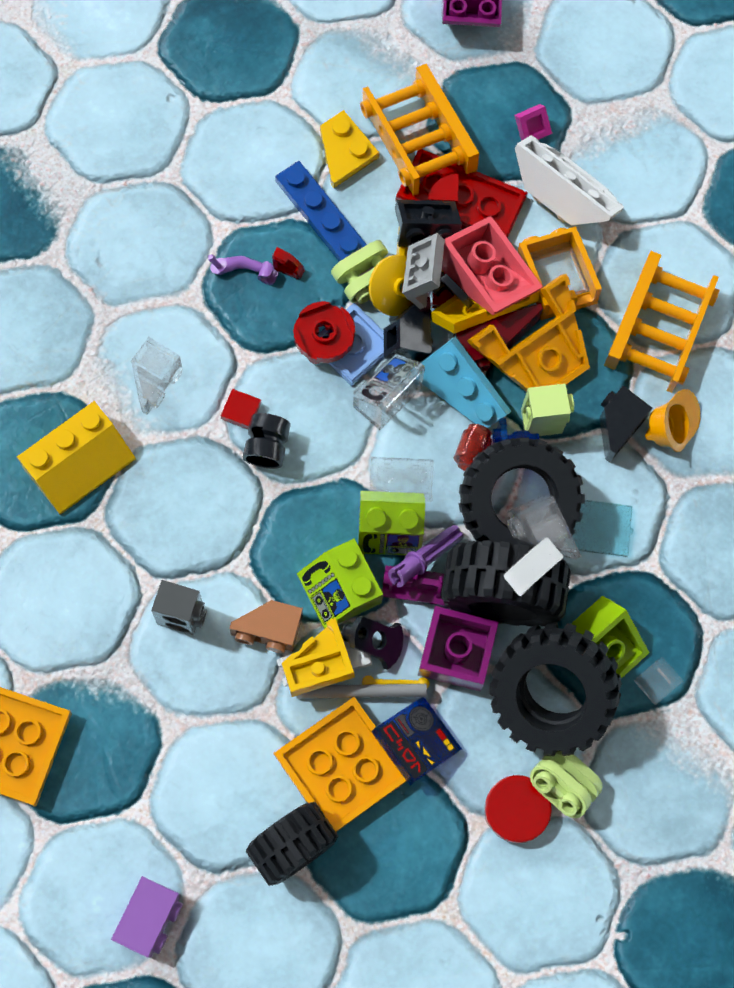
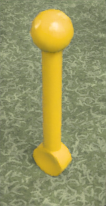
(370, 680)

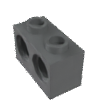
(178, 607)

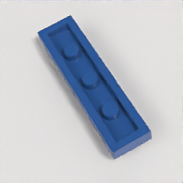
(319, 211)

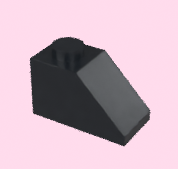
(621, 419)

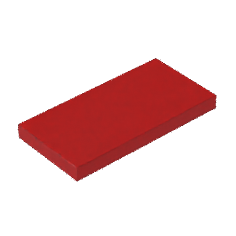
(477, 194)

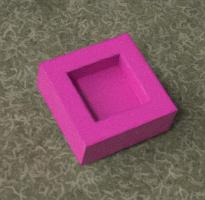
(533, 122)

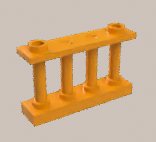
(436, 108)
(633, 325)

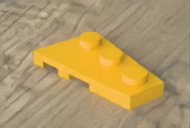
(457, 317)

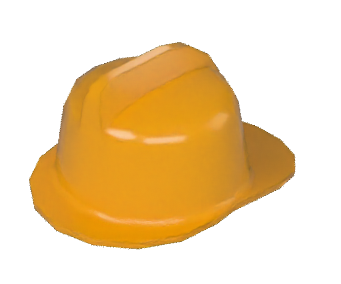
(675, 421)

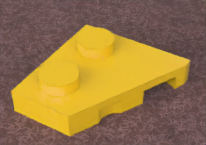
(345, 148)
(319, 662)

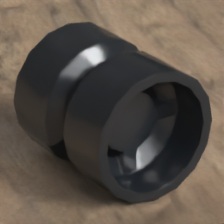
(266, 445)

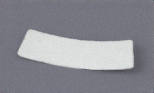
(533, 566)

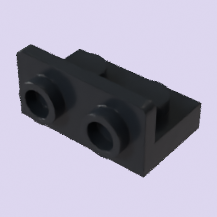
(425, 218)

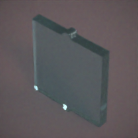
(604, 528)

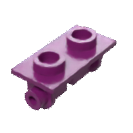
(421, 588)

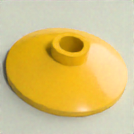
(385, 286)

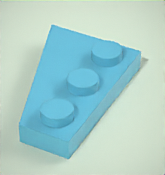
(462, 384)

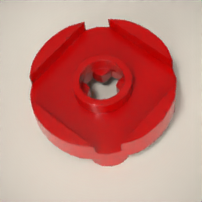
(331, 317)

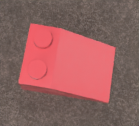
(488, 267)

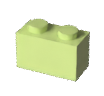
(547, 409)

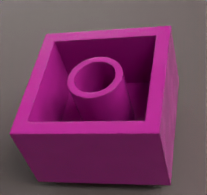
(458, 648)

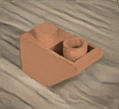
(269, 624)

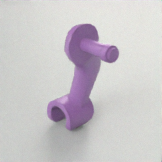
(223, 265)

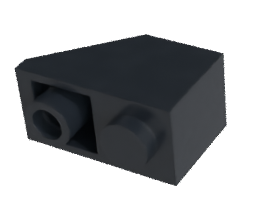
(410, 334)

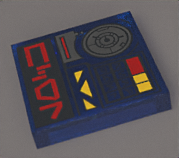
(416, 740)

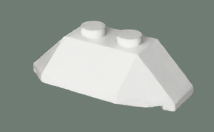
(563, 185)

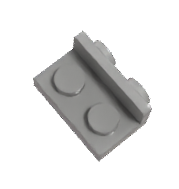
(423, 269)

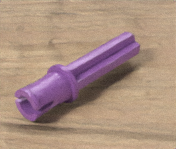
(417, 562)

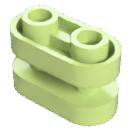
(355, 264)
(566, 783)

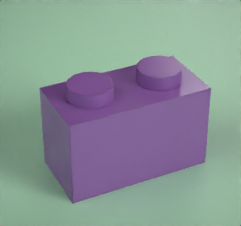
(147, 917)

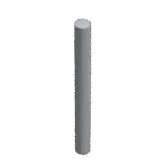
(367, 691)

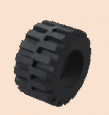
(291, 843)

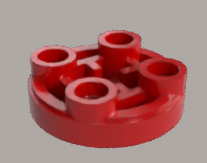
(516, 810)

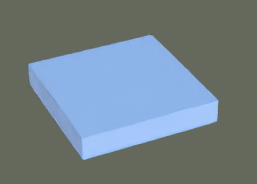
(366, 350)

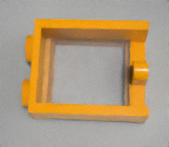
(561, 254)

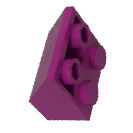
(472, 12)

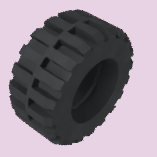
(509, 455)
(477, 585)
(543, 727)

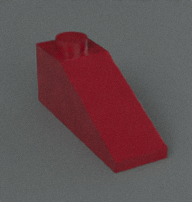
(509, 326)

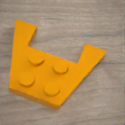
(548, 355)

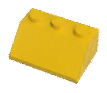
(76, 457)

